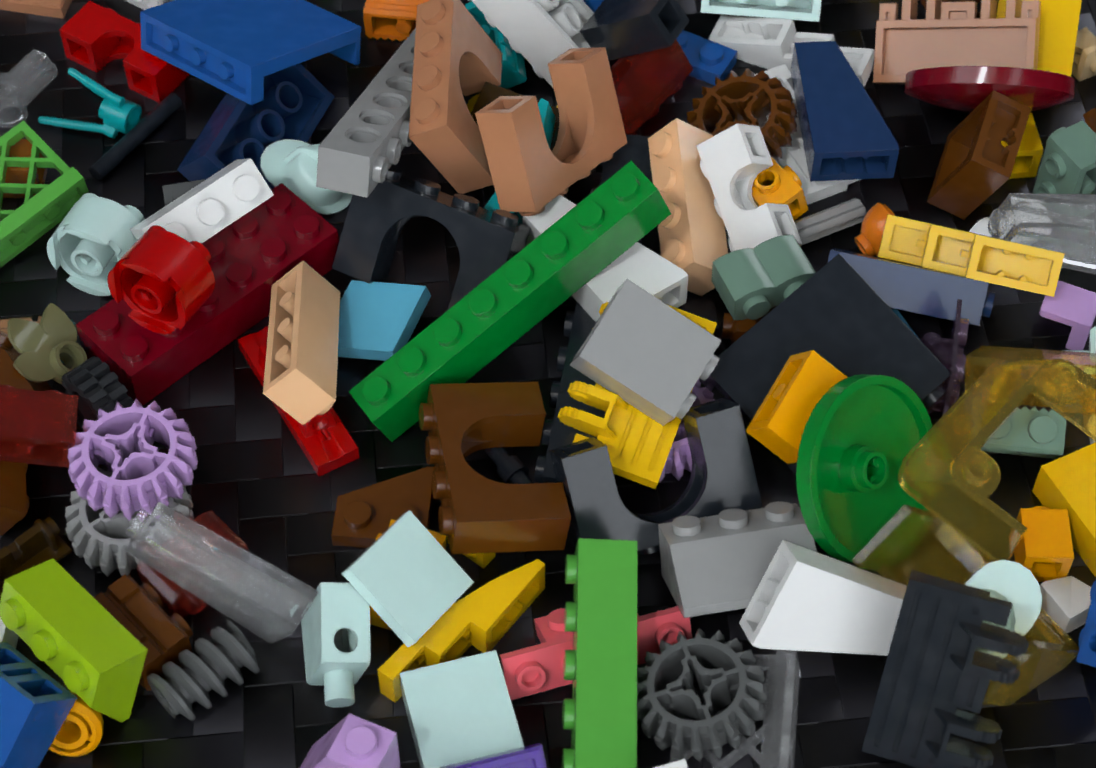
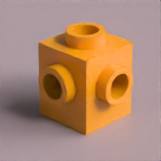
(780, 187)

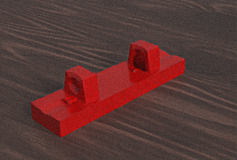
(321, 438)

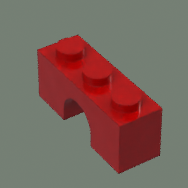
(102, 35)

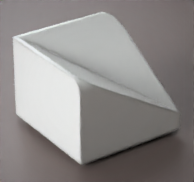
(1066, 601)

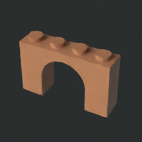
(451, 61)
(589, 133)

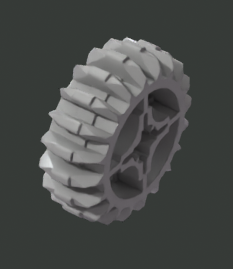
(104, 539)

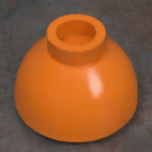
(872, 229)

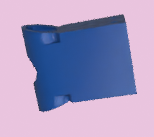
(30, 710)

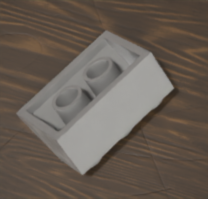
(721, 558)

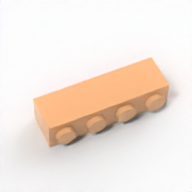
(694, 230)
(302, 344)

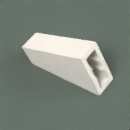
(636, 264)
(822, 606)

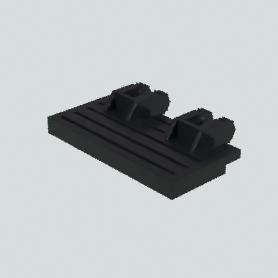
(936, 670)

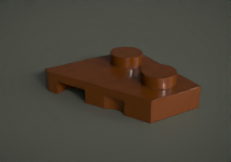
(370, 509)

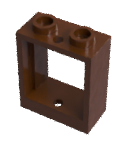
(974, 157)

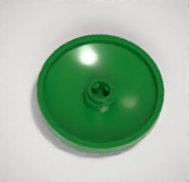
(853, 460)

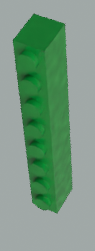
(512, 299)

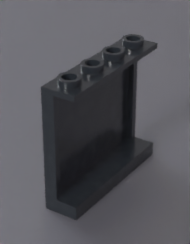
(844, 325)

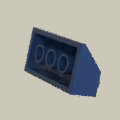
(239, 130)

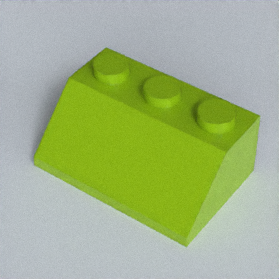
(74, 637)

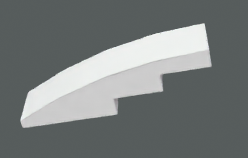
(771, 43)

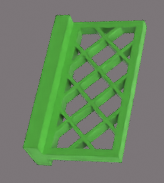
(45, 209)

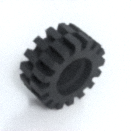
(95, 388)

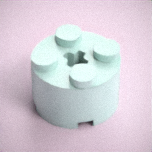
(93, 241)

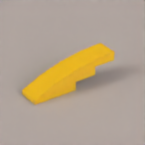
(971, 255)
(474, 620)

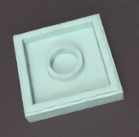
(408, 578)

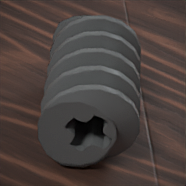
(204, 671)

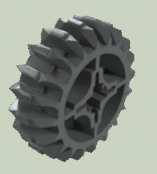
(721, 674)

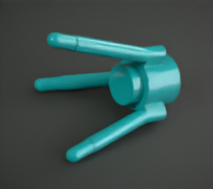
(116, 111)

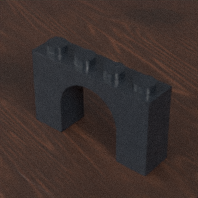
(634, 26)
(375, 224)
(719, 480)

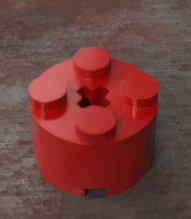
(163, 280)

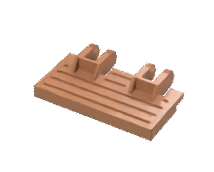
(954, 37)

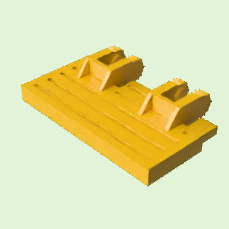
(633, 440)

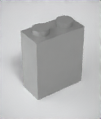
(647, 354)

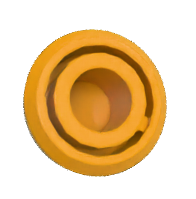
(79, 732)

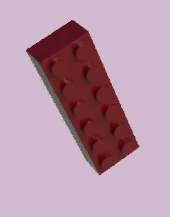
(245, 265)

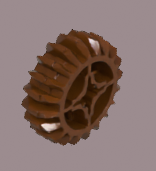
(747, 101)

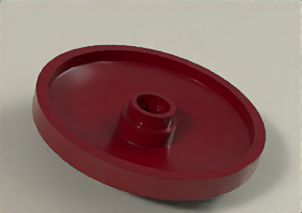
(967, 86)

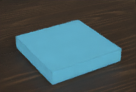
(378, 318)

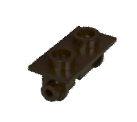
(31, 549)

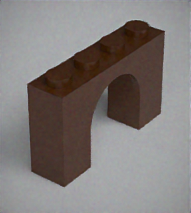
(476, 510)

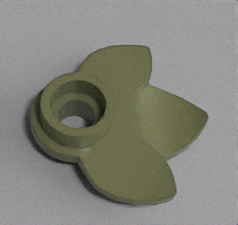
(44, 345)

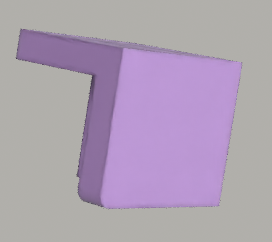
(1073, 308)

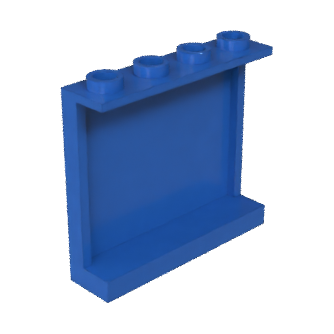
(244, 40)

